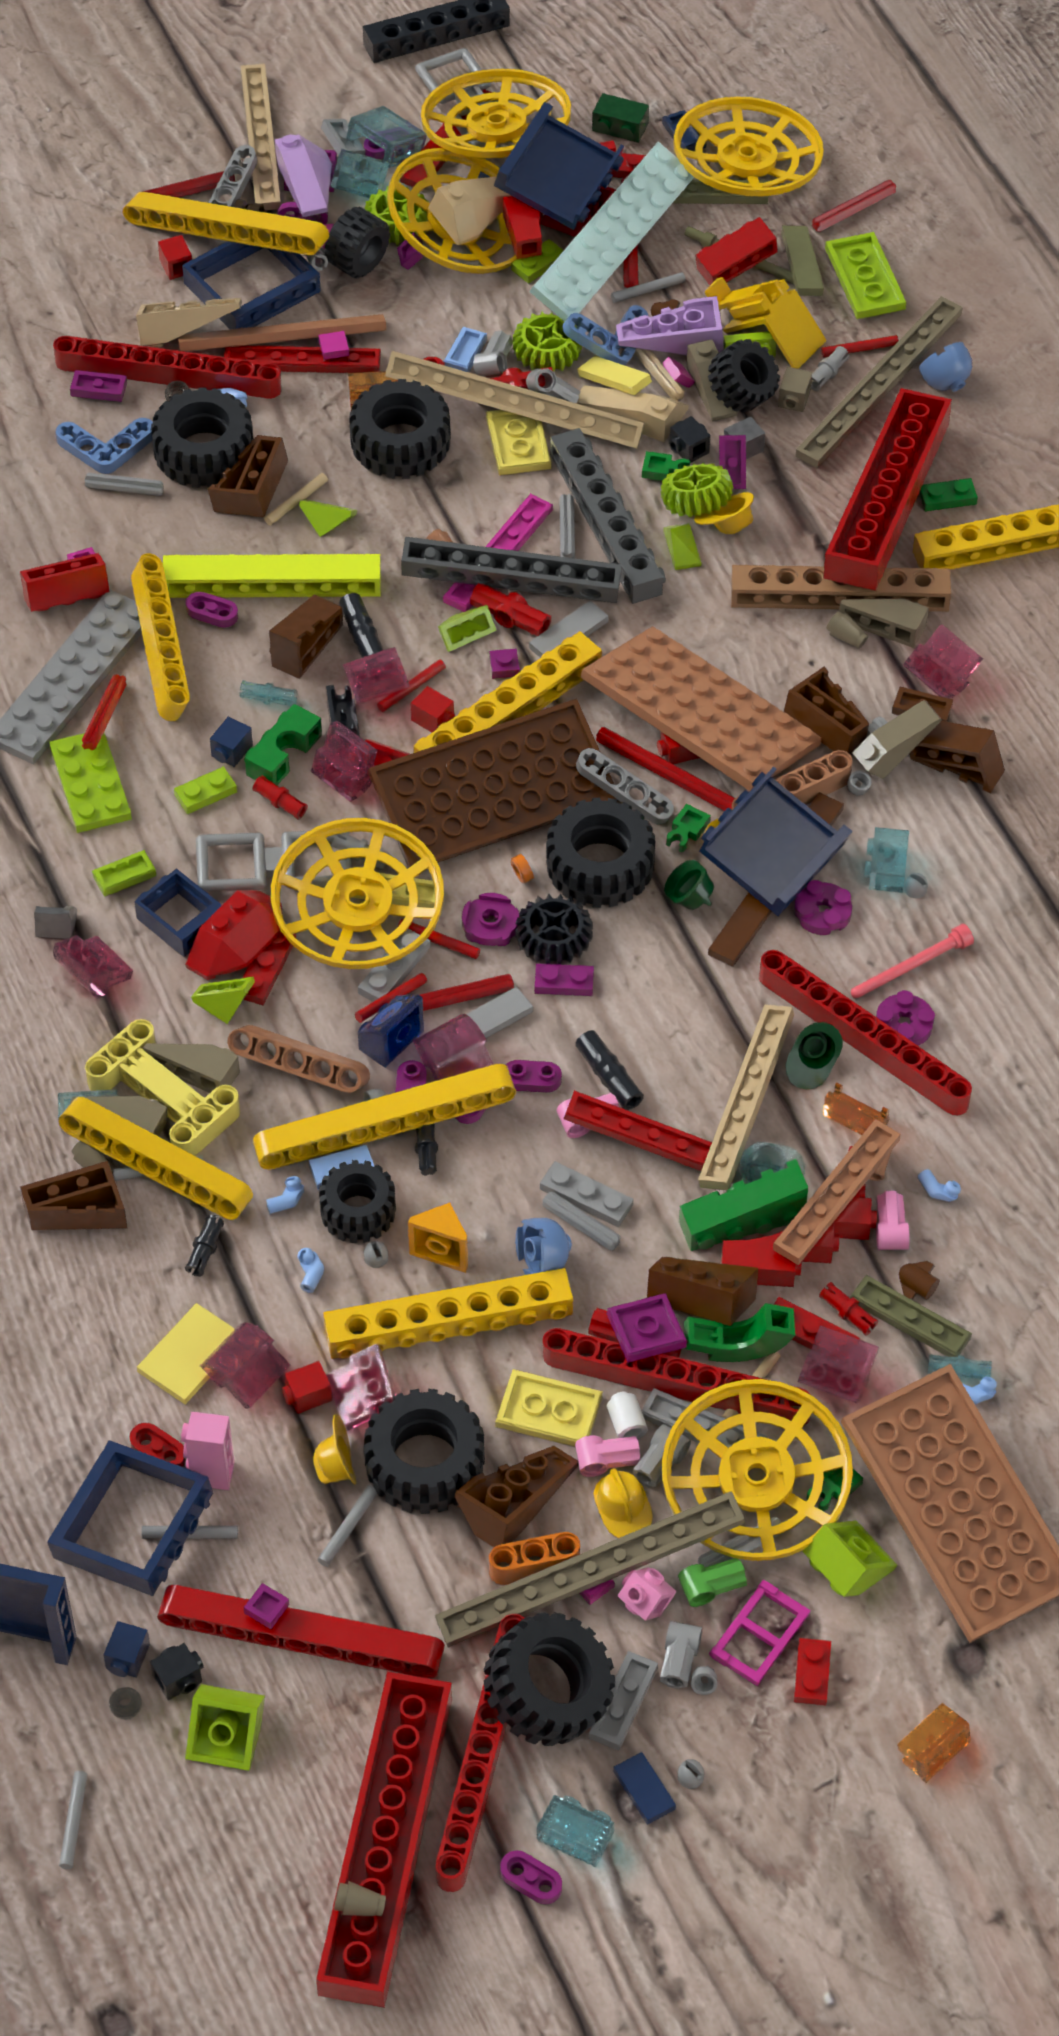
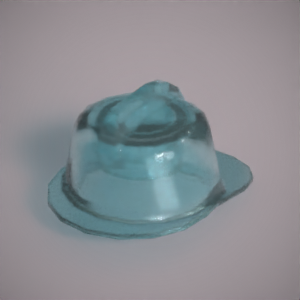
(765, 1156)

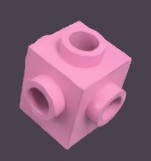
(646, 1593)

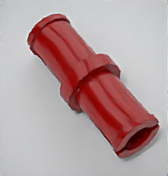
(280, 797)
(848, 1308)

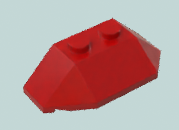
(234, 935)

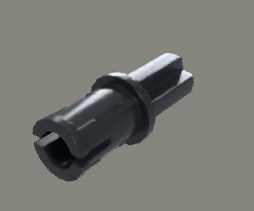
(426, 1149)

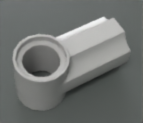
(494, 358)
(553, 385)
(649, 1468)
(681, 1647)

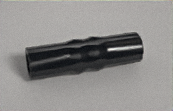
(360, 625)
(609, 1070)

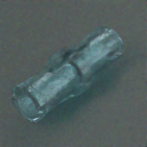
(268, 693)
(963, 1367)

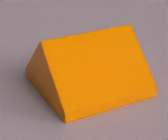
(439, 1237)

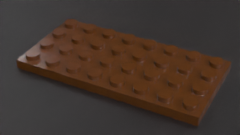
(489, 782)

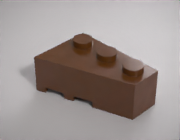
(252, 480)
(304, 635)
(826, 712)
(964, 751)
(75, 1201)
(704, 1288)

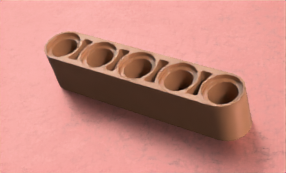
(820, 775)
(311, 1055)

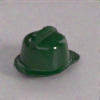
(689, 885)
(813, 1055)

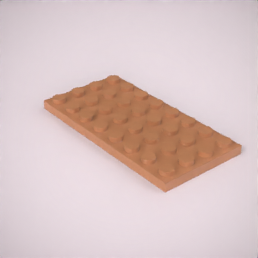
(700, 707)
(958, 1501)

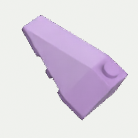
(306, 173)
(676, 328)

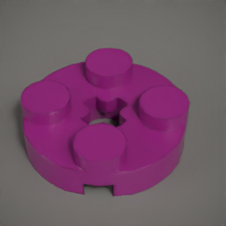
(826, 894)
(486, 933)
(910, 1006)

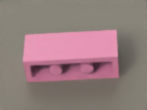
(209, 1448)

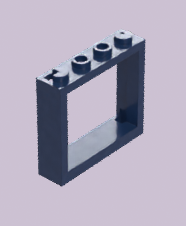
(265, 306)
(76, 1517)

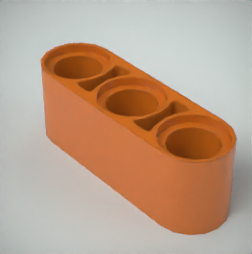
(518, 1552)

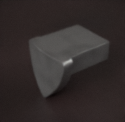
(55, 922)

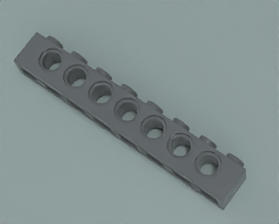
(606, 515)
(511, 569)

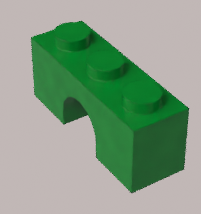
(293, 729)

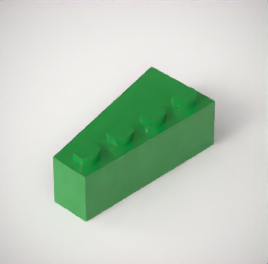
(745, 1208)

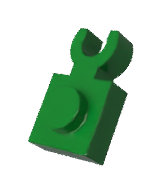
(658, 465)
(688, 824)
(832, 1486)

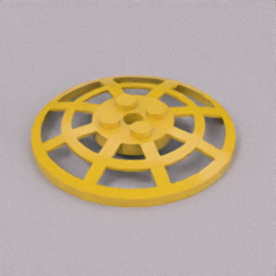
(491, 121)
(735, 148)
(426, 158)
(354, 882)
(759, 1453)

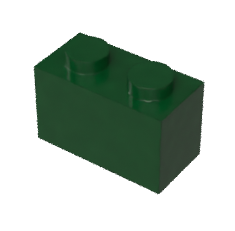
(620, 117)

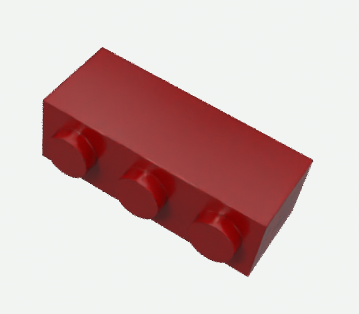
(737, 252)
(64, 582)

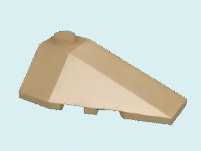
(467, 207)
(165, 321)
(655, 411)

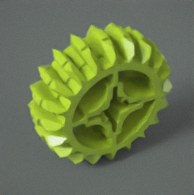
(379, 207)
(543, 344)
(696, 489)

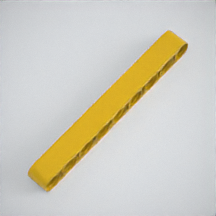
(226, 223)
(384, 1116)

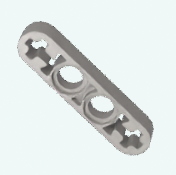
(234, 166)
(627, 782)

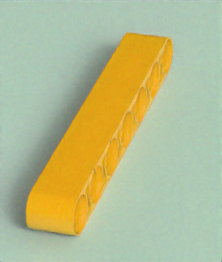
(160, 637)
(156, 1158)

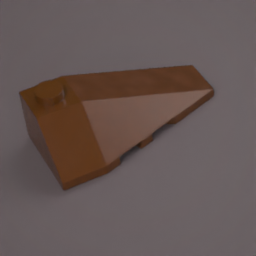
(509, 1499)

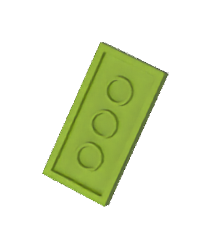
(865, 275)
(90, 783)

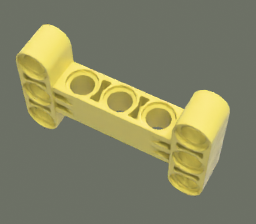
(156, 1082)

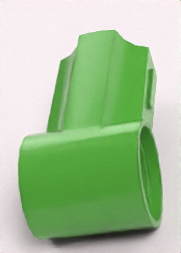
(704, 1583)

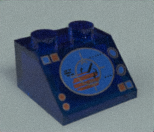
(392, 1029)

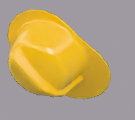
(732, 517)
(333, 1455)
(622, 1503)

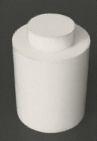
(626, 1415)

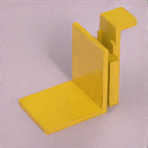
(778, 309)

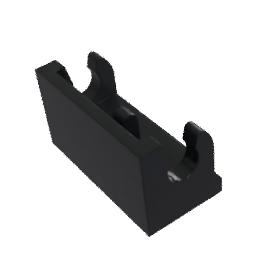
(342, 708)

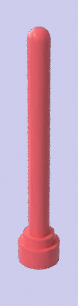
(958, 938)

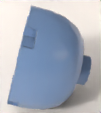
(948, 369)
(542, 1245)

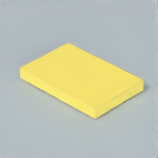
(517, 443)
(178, 1356)
(548, 1408)

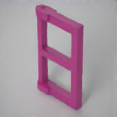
(778, 1645)

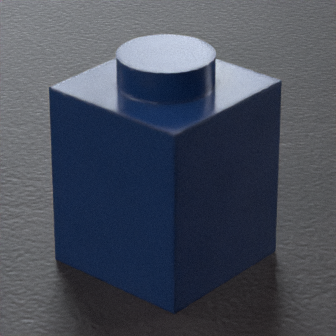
(231, 741)
(126, 1650)

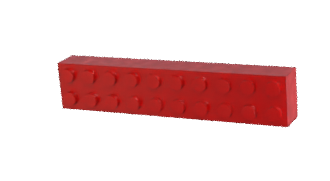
(887, 489)
(386, 1837)

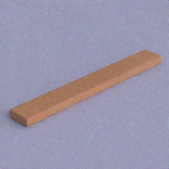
(280, 332)

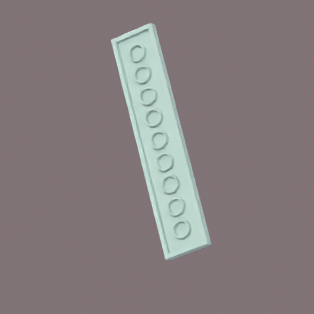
(612, 233)

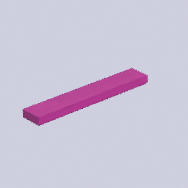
(509, 537)

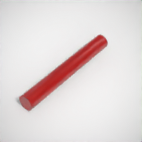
(862, 345)
(414, 683)
(446, 941)
(404, 989)

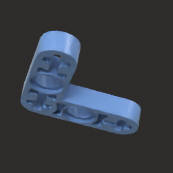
(610, 345)
(101, 450)

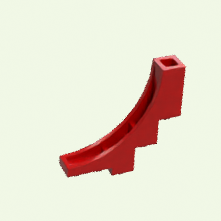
(524, 223)
(777, 1270)

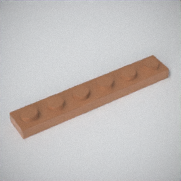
(836, 1192)

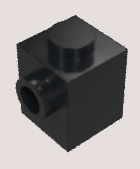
(689, 439)
(177, 1671)

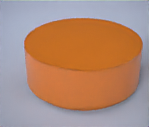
(522, 868)

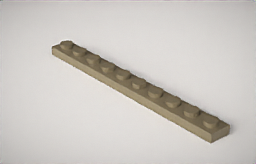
(878, 382)
(590, 1568)

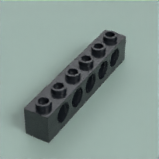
(433, 27)

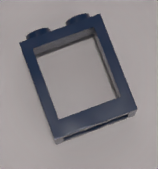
(160, 894)

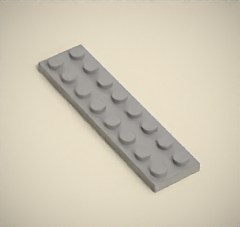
(70, 677)

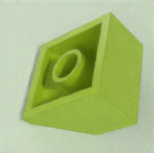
(848, 1557)
(224, 1727)

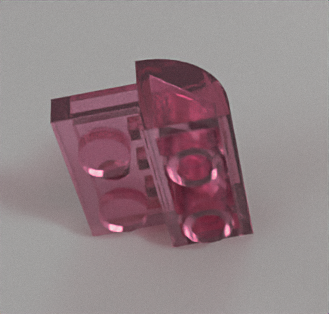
(943, 663)
(376, 675)
(344, 762)
(92, 964)
(453, 1048)
(246, 1363)
(839, 1365)
(361, 1386)

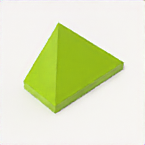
(325, 516)
(682, 546)
(466, 627)
(222, 997)

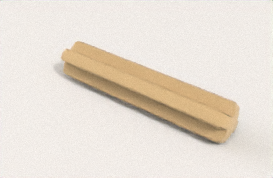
(660, 374)

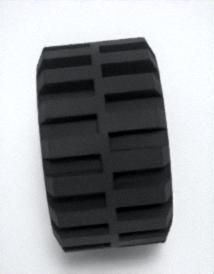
(357, 242)
(759, 372)
(361, 1221)

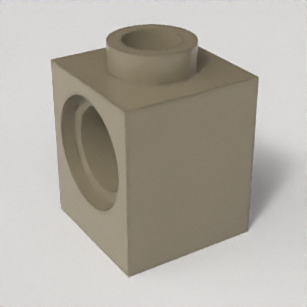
(795, 389)

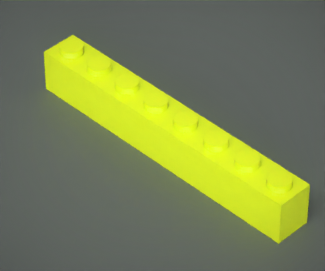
(273, 575)

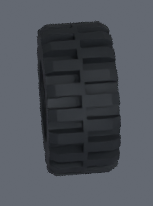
(400, 404)
(200, 413)
(600, 824)
(423, 1415)
(520, 1701)

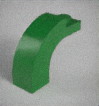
(743, 1340)

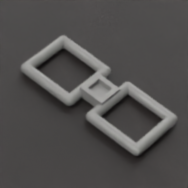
(423, 68)
(264, 860)

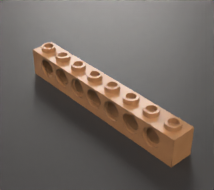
(806, 589)

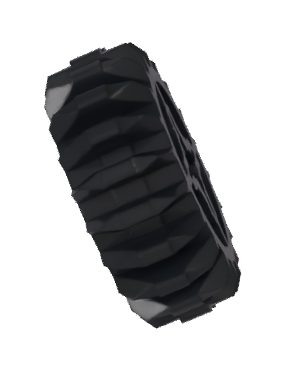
(554, 919)

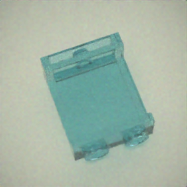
(389, 132)

